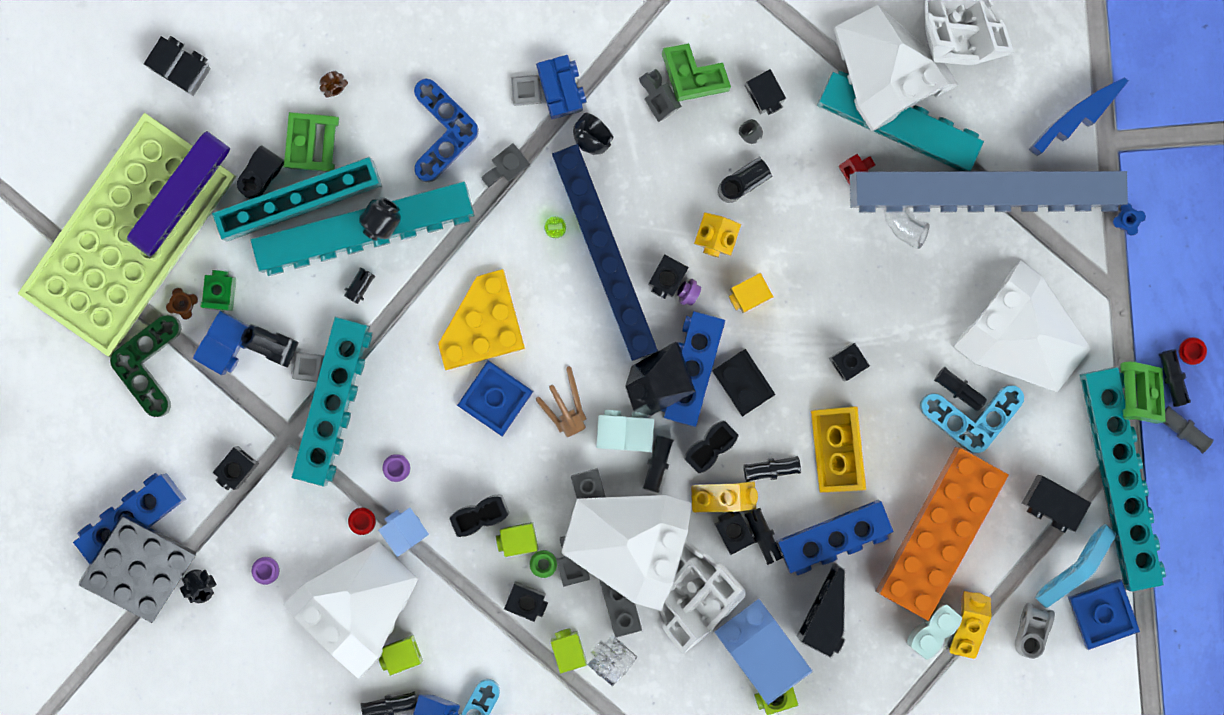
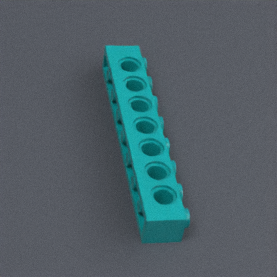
(1127, 549)

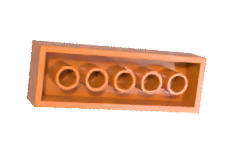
(942, 533)

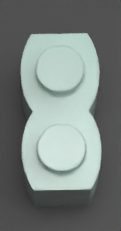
(625, 433)
(929, 636)

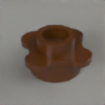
(332, 84)
(174, 304)

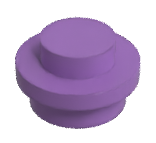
(689, 292)
(396, 468)
(265, 570)

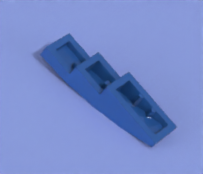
(1086, 111)

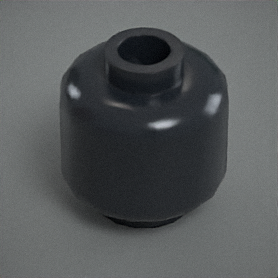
(380, 219)

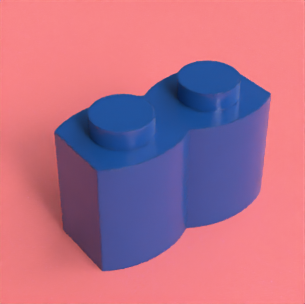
(221, 344)

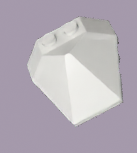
(965, 32)
(888, 66)
(1025, 333)
(630, 543)
(699, 598)
(354, 606)

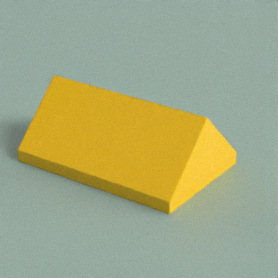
(838, 449)

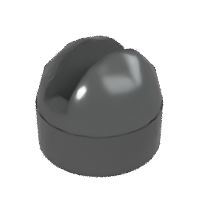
(747, 127)

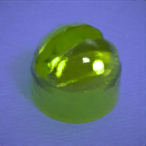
(556, 233)

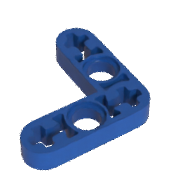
(451, 135)

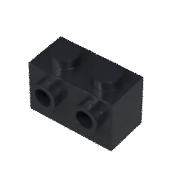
(1055, 503)

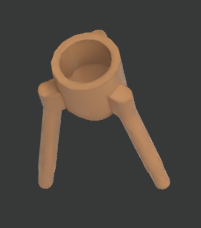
(570, 421)

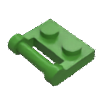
(302, 138)
(1149, 392)

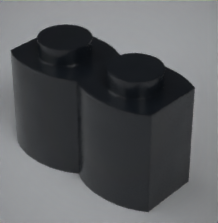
(177, 65)
(716, 441)
(486, 513)

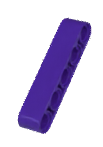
(178, 193)

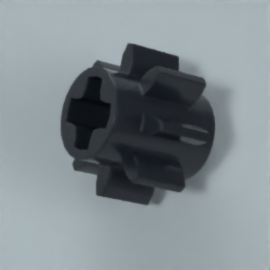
(197, 586)

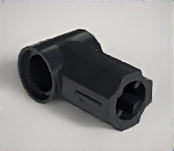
(745, 179)
(273, 346)

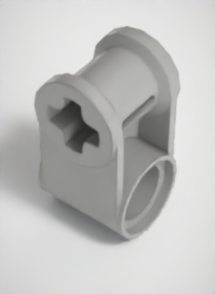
(1034, 629)

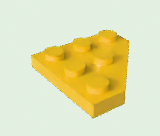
(483, 324)

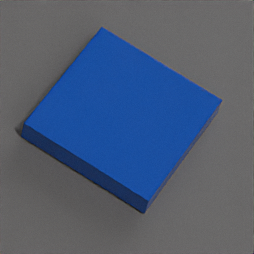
(495, 398)
(1104, 614)

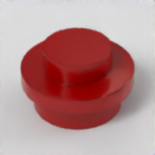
(1192, 351)
(362, 521)

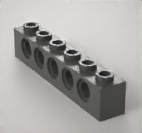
(621, 610)

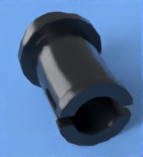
(359, 286)

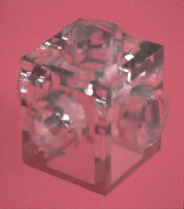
(611, 660)

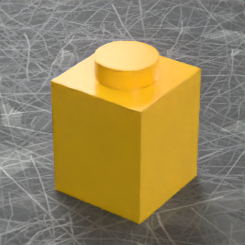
(750, 293)

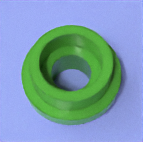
(536, 570)

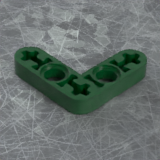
(138, 357)

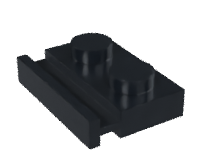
(743, 382)

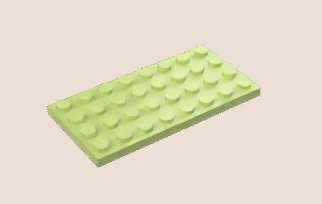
(91, 272)

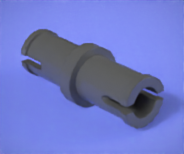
(1187, 430)

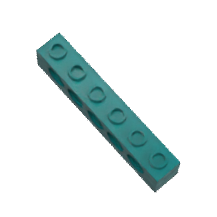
(305, 467)

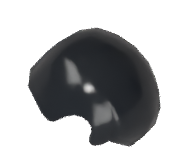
(592, 134)

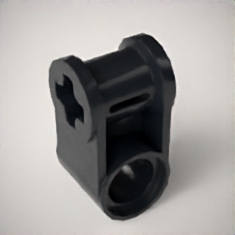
(262, 168)

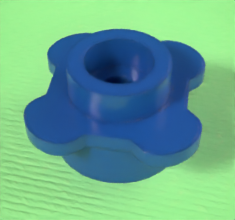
(1121, 219)

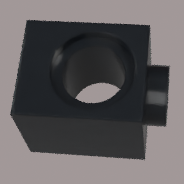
(766, 93)
(667, 264)
(849, 362)
(247, 466)
(734, 544)
(513, 602)

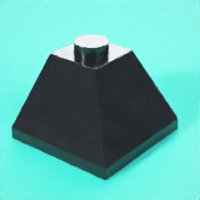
(659, 381)

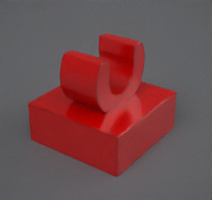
(855, 164)

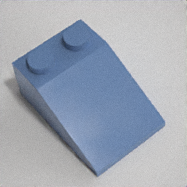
(763, 651)

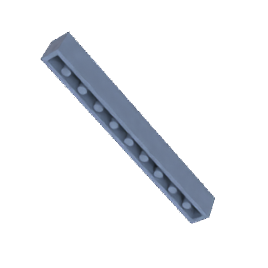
(988, 189)

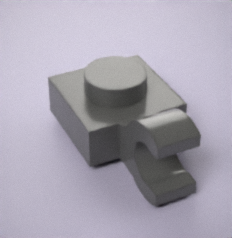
(661, 97)
(508, 164)
(569, 570)

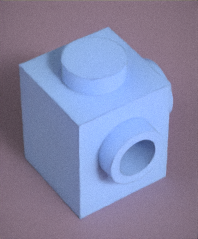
(403, 531)

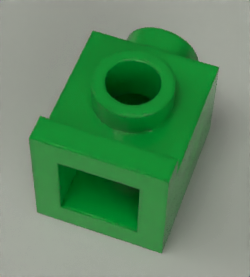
(225, 299)

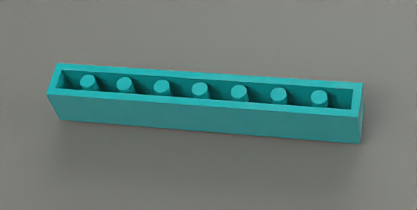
(344, 232)

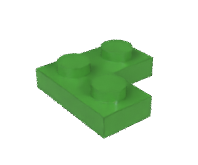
(693, 81)

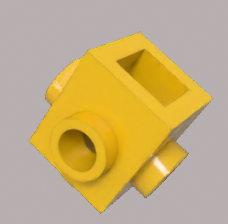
(717, 235)

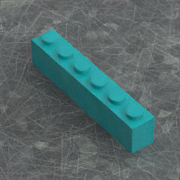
(910, 128)
(297, 199)

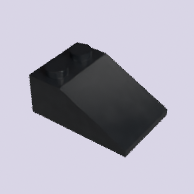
(825, 619)

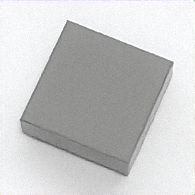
(526, 90)
(307, 366)

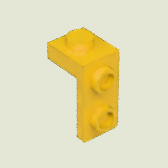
(724, 497)
(974, 624)

